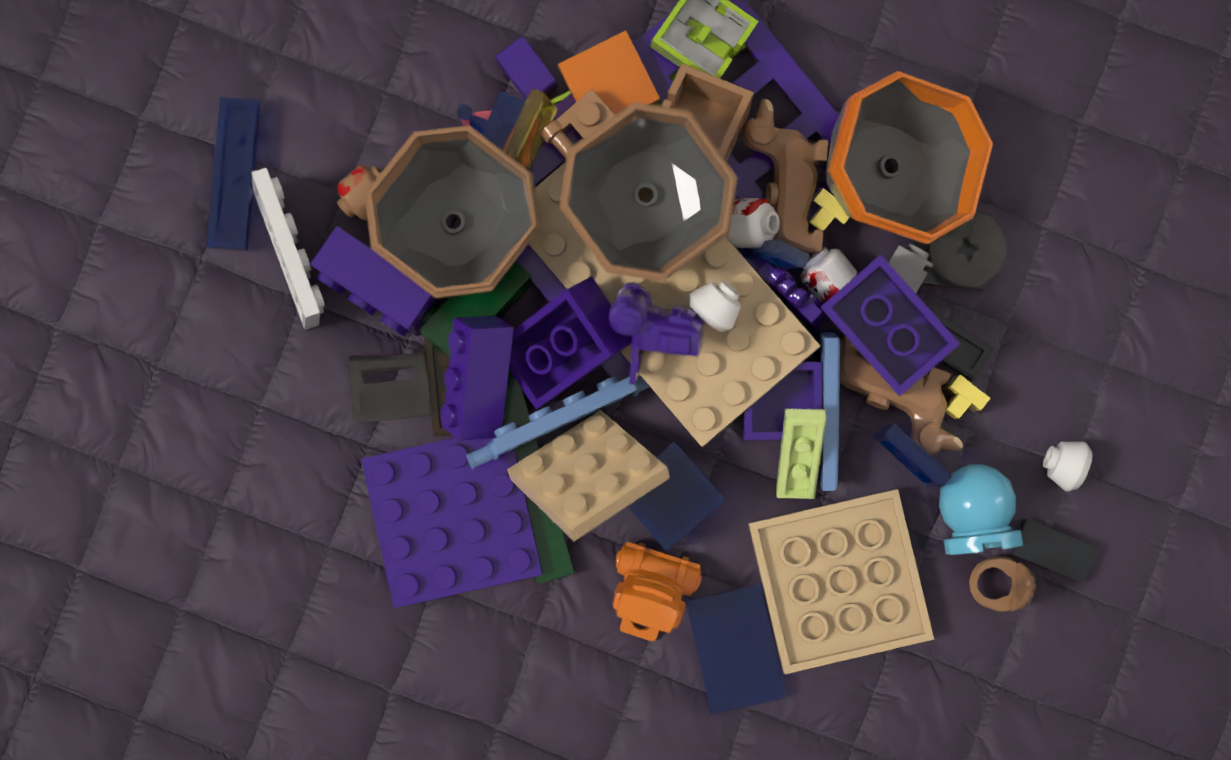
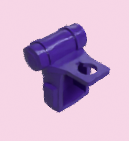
(654, 328)

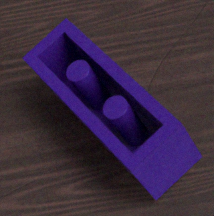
(476, 376)

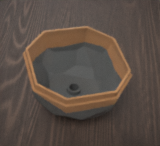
(654, 151)
(445, 177)

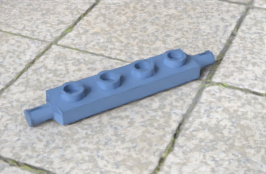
(546, 421)

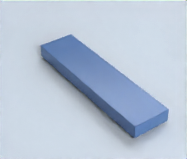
(830, 403)

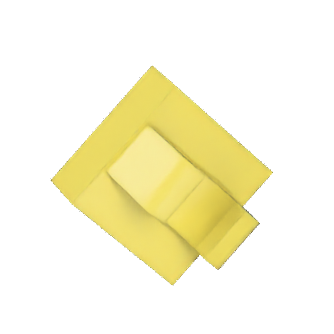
(828, 210)
(964, 396)

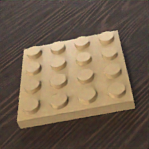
(840, 581)

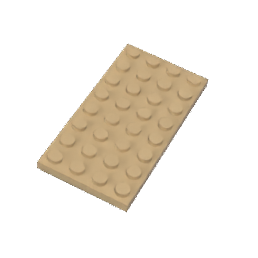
(733, 364)

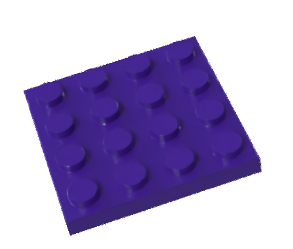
(447, 523)

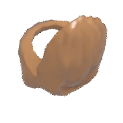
(1021, 590)

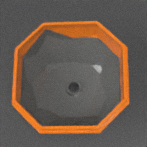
(934, 152)

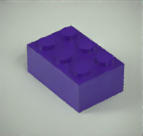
(372, 282)
(890, 325)
(564, 342)

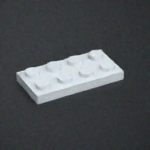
(283, 237)

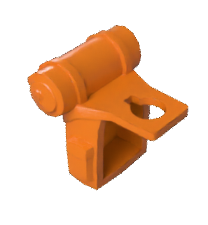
(652, 589)

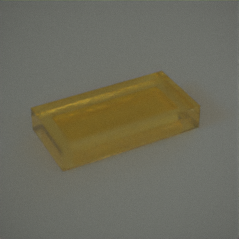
(525, 136)

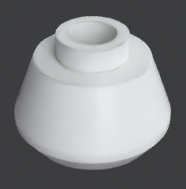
(716, 305)
(1068, 464)

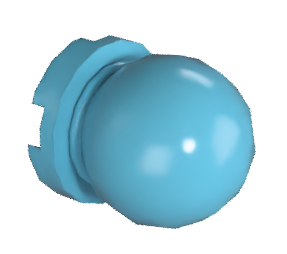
(978, 509)

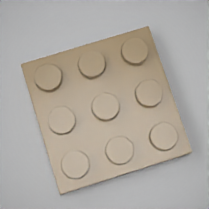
(588, 474)

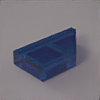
(778, 254)

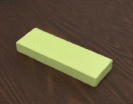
(800, 453)

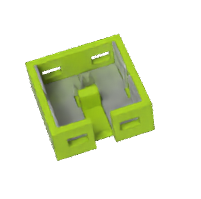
(703, 34)

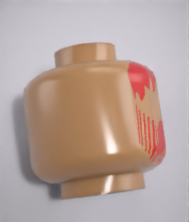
(353, 189)

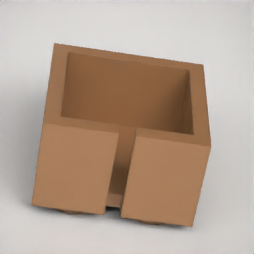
(715, 104)

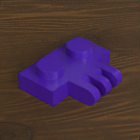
(800, 303)

